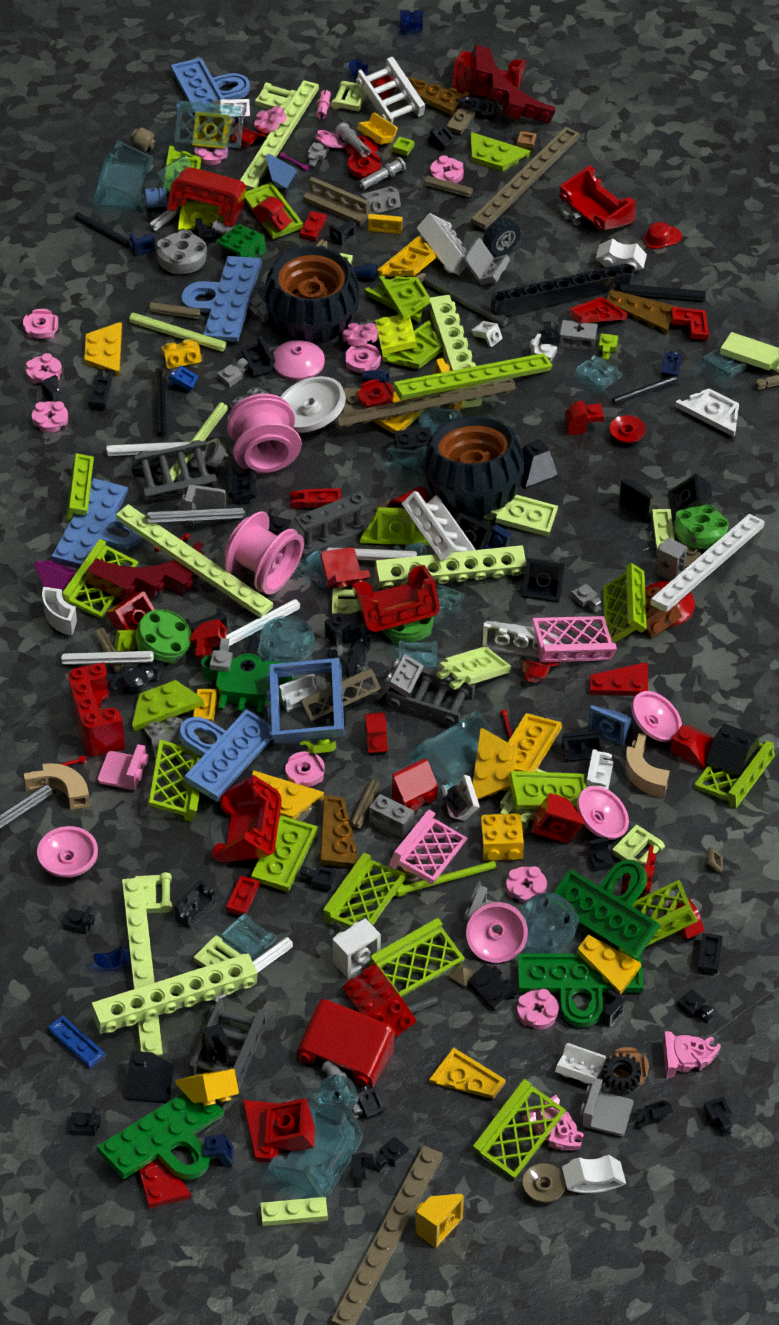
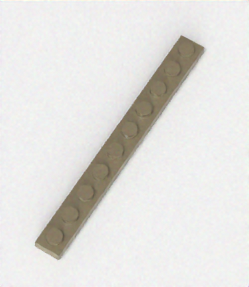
(525, 178)
(418, 404)
(387, 1237)

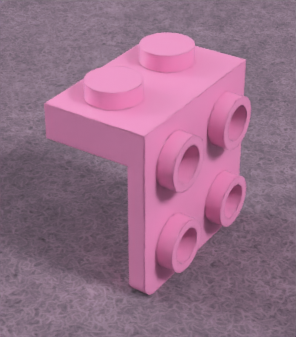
(123, 769)

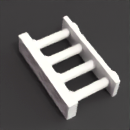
(399, 81)
(437, 525)

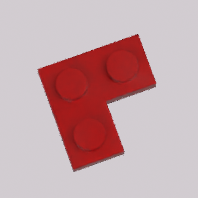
(693, 318)

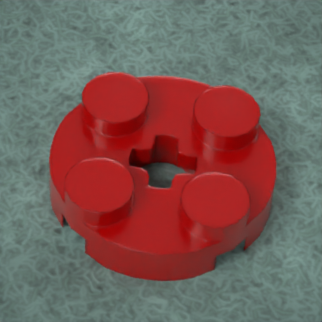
(357, 162)
(384, 393)

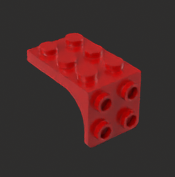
(379, 999)

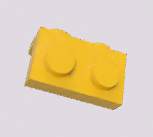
(378, 129)
(181, 354)

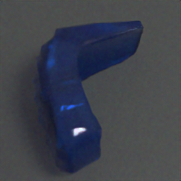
(356, 65)
(113, 959)

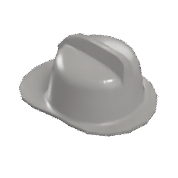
(213, 455)

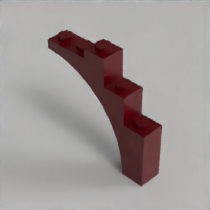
(500, 89)
(124, 581)

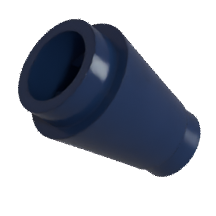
(366, 271)
(379, 374)

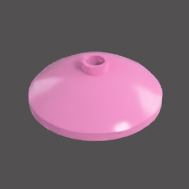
(298, 360)
(655, 716)
(602, 812)
(65, 844)
(498, 945)

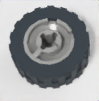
(501, 236)

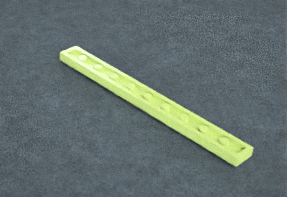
(277, 138)
(195, 561)
(141, 958)

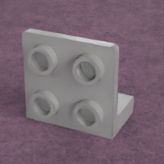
(401, 676)

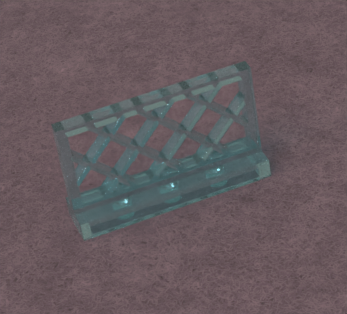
(214, 110)

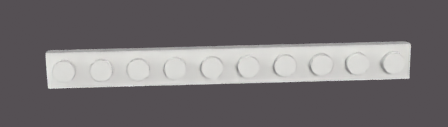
(707, 563)

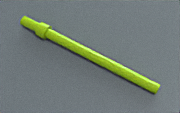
(403, 889)

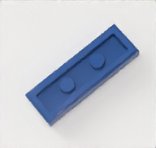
(76, 1042)

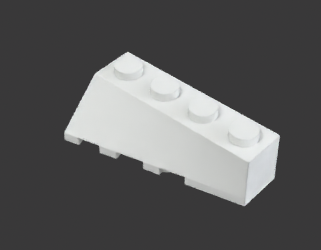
(444, 243)
(513, 639)

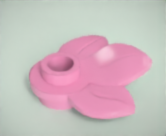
(329, 139)

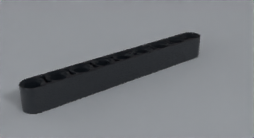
(561, 289)

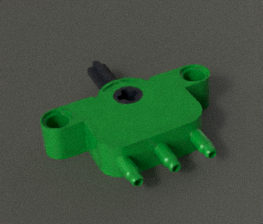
(245, 681)

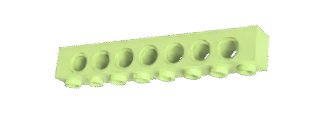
(451, 336)
(457, 560)
(162, 991)

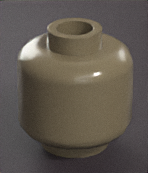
(142, 139)

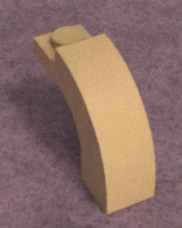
(642, 775)
(63, 779)

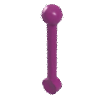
(282, 155)

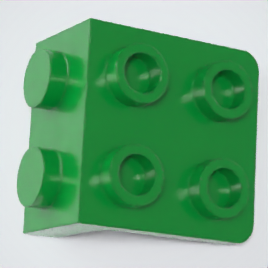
(244, 242)

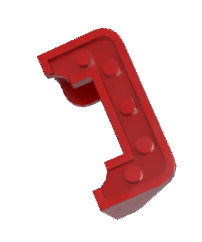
(462, 75)
(595, 202)
(398, 604)
(253, 821)
(348, 1041)

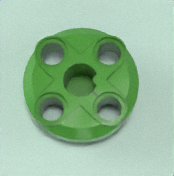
(700, 526)
(411, 631)
(164, 635)

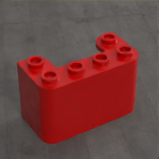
(211, 189)
(98, 729)

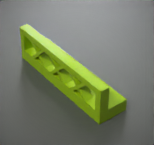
(79, 486)

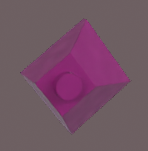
(54, 574)

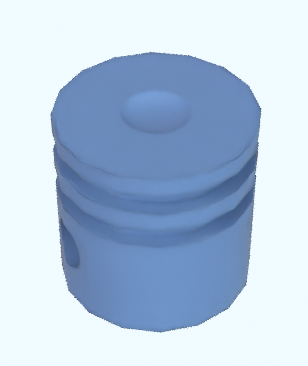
(156, 198)

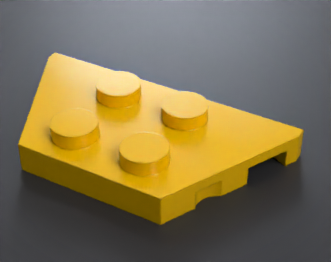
(408, 260)
(104, 348)
(493, 765)
(294, 797)

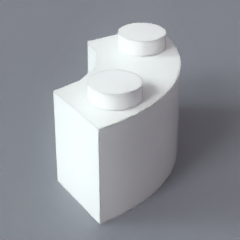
(615, 253)
(58, 612)
(593, 1174)

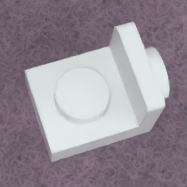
(489, 331)
(538, 348)

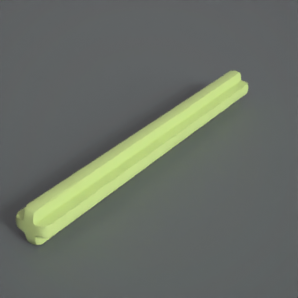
(177, 331)
(201, 435)

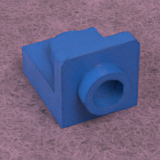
(183, 378)

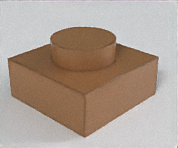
(526, 140)

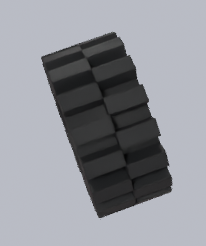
(625, 1063)

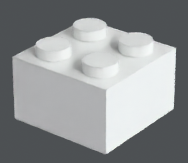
(355, 946)

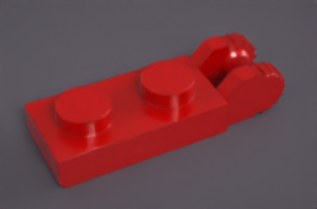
(314, 497)

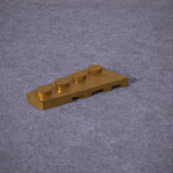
(436, 96)
(650, 311)
(336, 834)

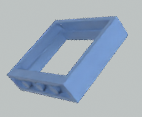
(305, 668)

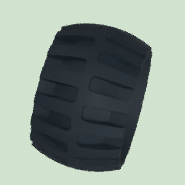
(311, 293)
(474, 464)

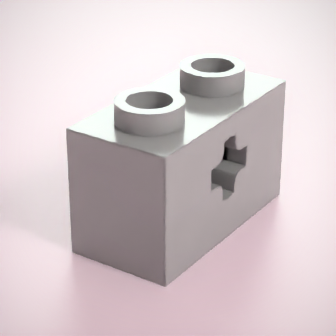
(578, 335)
(670, 559)

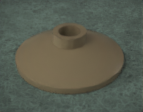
(544, 1175)

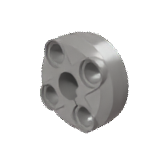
(181, 252)

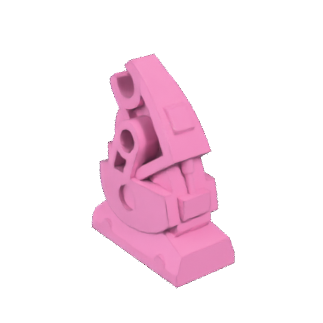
(687, 1052)
(561, 1136)

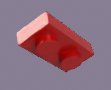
(313, 226)
(242, 896)

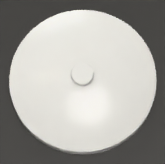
(315, 402)

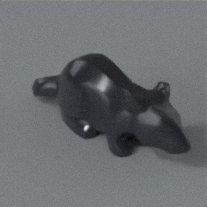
(484, 105)
(357, 656)
(136, 678)

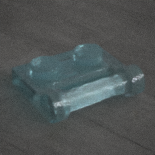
(427, 659)
(244, 940)

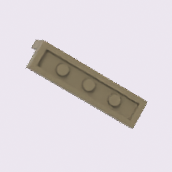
(336, 204)
(314, 698)

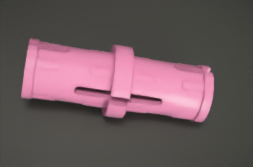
(323, 104)

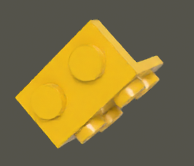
(502, 837)

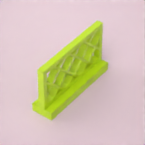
(78, 582)
(634, 603)
(741, 786)
(191, 794)
(352, 883)
(674, 919)
(409, 943)
(502, 1121)

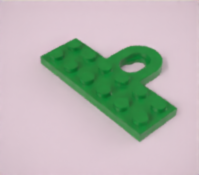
(611, 914)
(568, 976)
(158, 1134)

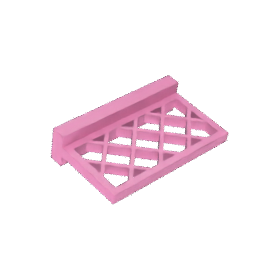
(575, 651)
(415, 840)

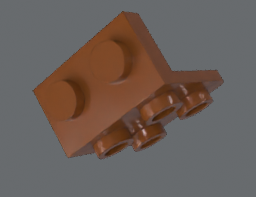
(657, 619)

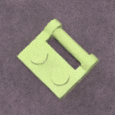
(353, 99)
(268, 100)
(343, 606)
(634, 843)
(149, 884)
(209, 956)

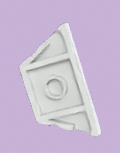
(712, 409)

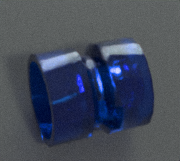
(405, 20)

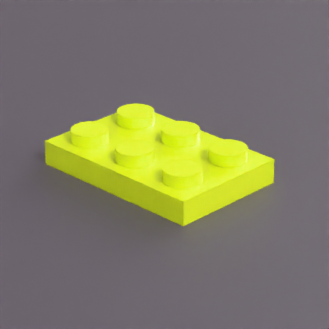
(395, 334)

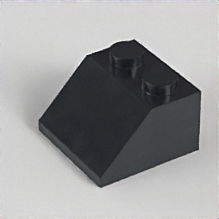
(544, 579)
(732, 750)

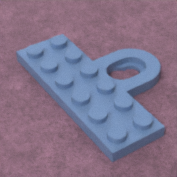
(202, 88)
(230, 300)
(86, 530)
(229, 754)

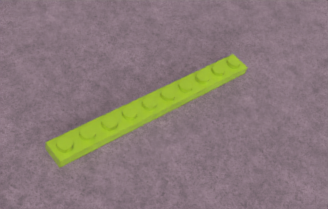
(472, 376)

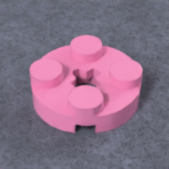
(268, 120)
(211, 158)
(452, 166)
(32, 322)
(359, 334)
(47, 362)
(359, 365)
(45, 409)
(303, 759)
(523, 875)
(542, 999)

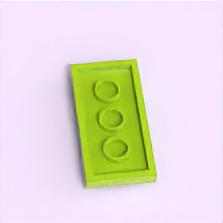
(258, 194)
(531, 788)
(291, 848)

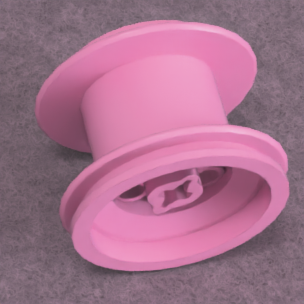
(263, 433)
(263, 552)

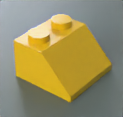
(209, 128)
(210, 1086)
(438, 1217)

